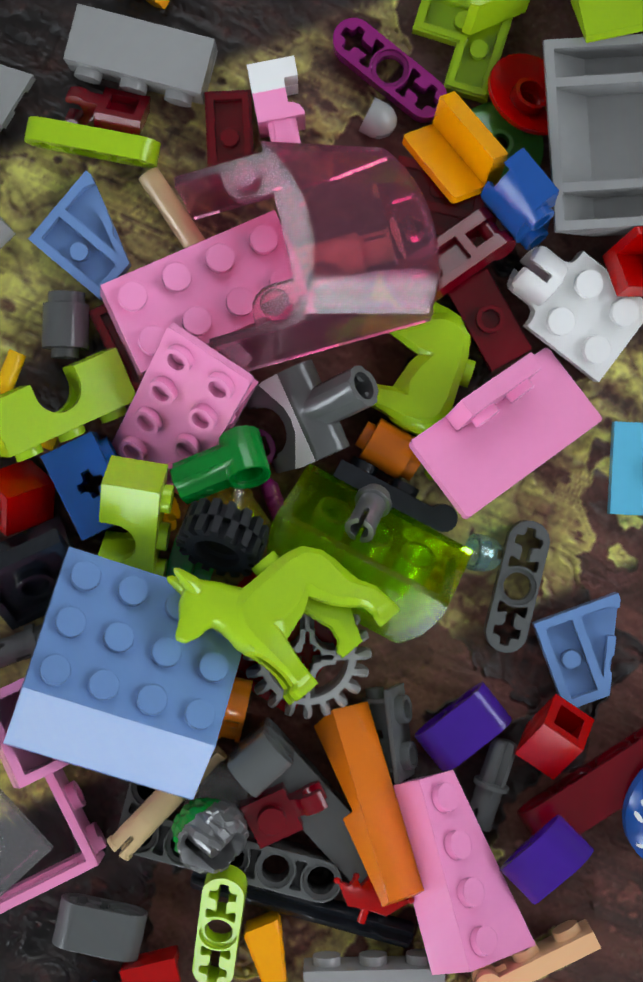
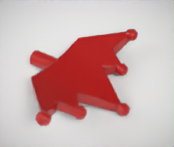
(365, 898)

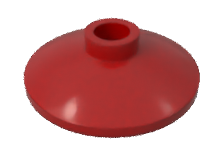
(519, 92)

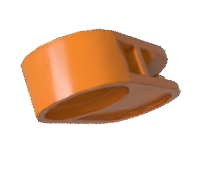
(236, 709)

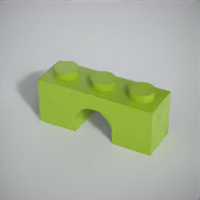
(96, 390)
(136, 498)

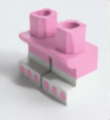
(270, 85)

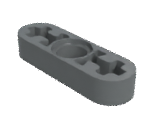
(497, 617)

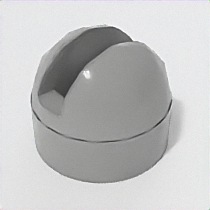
(379, 120)

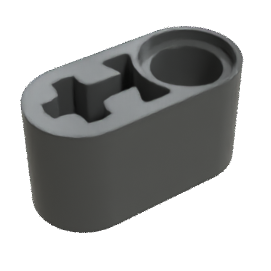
(99, 927)

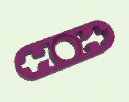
(355, 58)

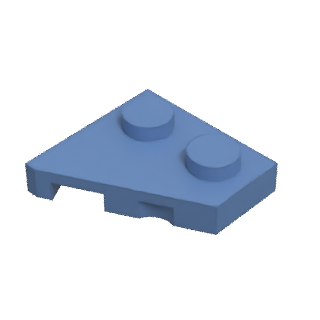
(83, 237)
(580, 648)

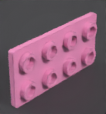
(183, 402)
(504, 431)

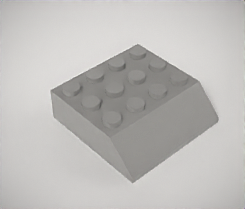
(595, 133)

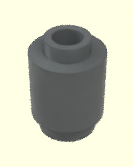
(65, 324)

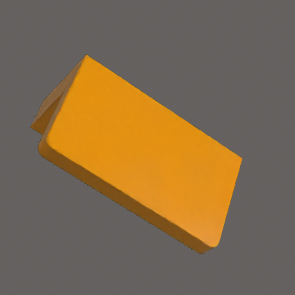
(457, 150)

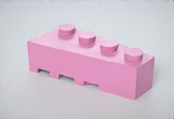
(466, 902)

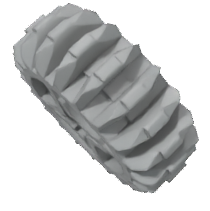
(327, 656)

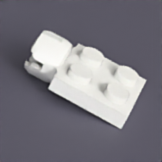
(576, 309)

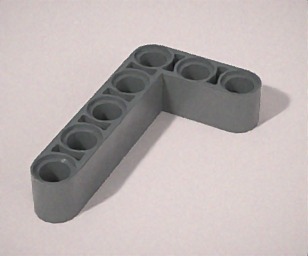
(271, 758)
(291, 882)

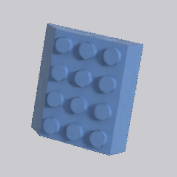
(115, 683)

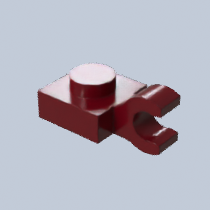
(111, 110)
(277, 813)

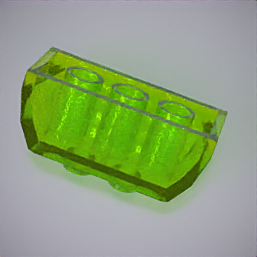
(403, 559)

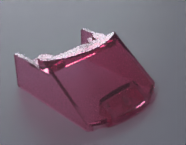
(353, 238)

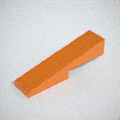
(375, 817)

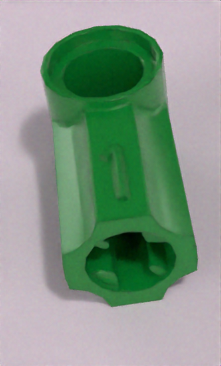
(234, 463)

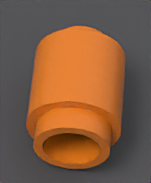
(388, 449)

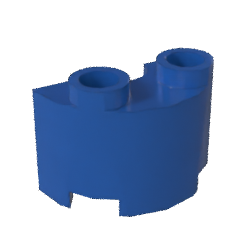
(522, 200)

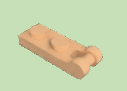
(566, 945)

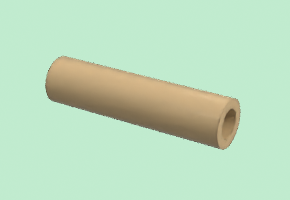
(170, 207)

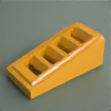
(266, 946)

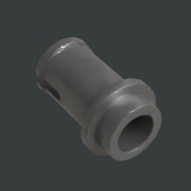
(371, 505)

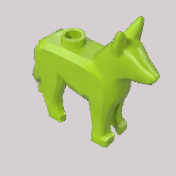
(432, 378)
(270, 606)

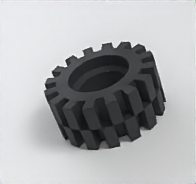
(222, 537)

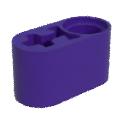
(463, 727)
(547, 859)

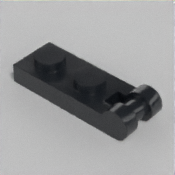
(403, 495)

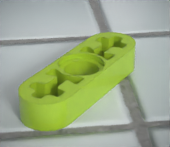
(92, 142)
(230, 912)

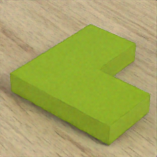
(473, 53)

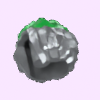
(209, 834)

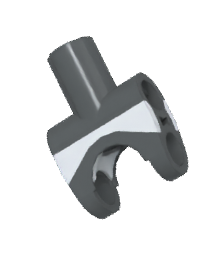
(313, 410)

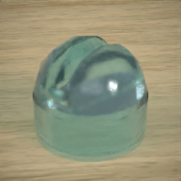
(484, 553)

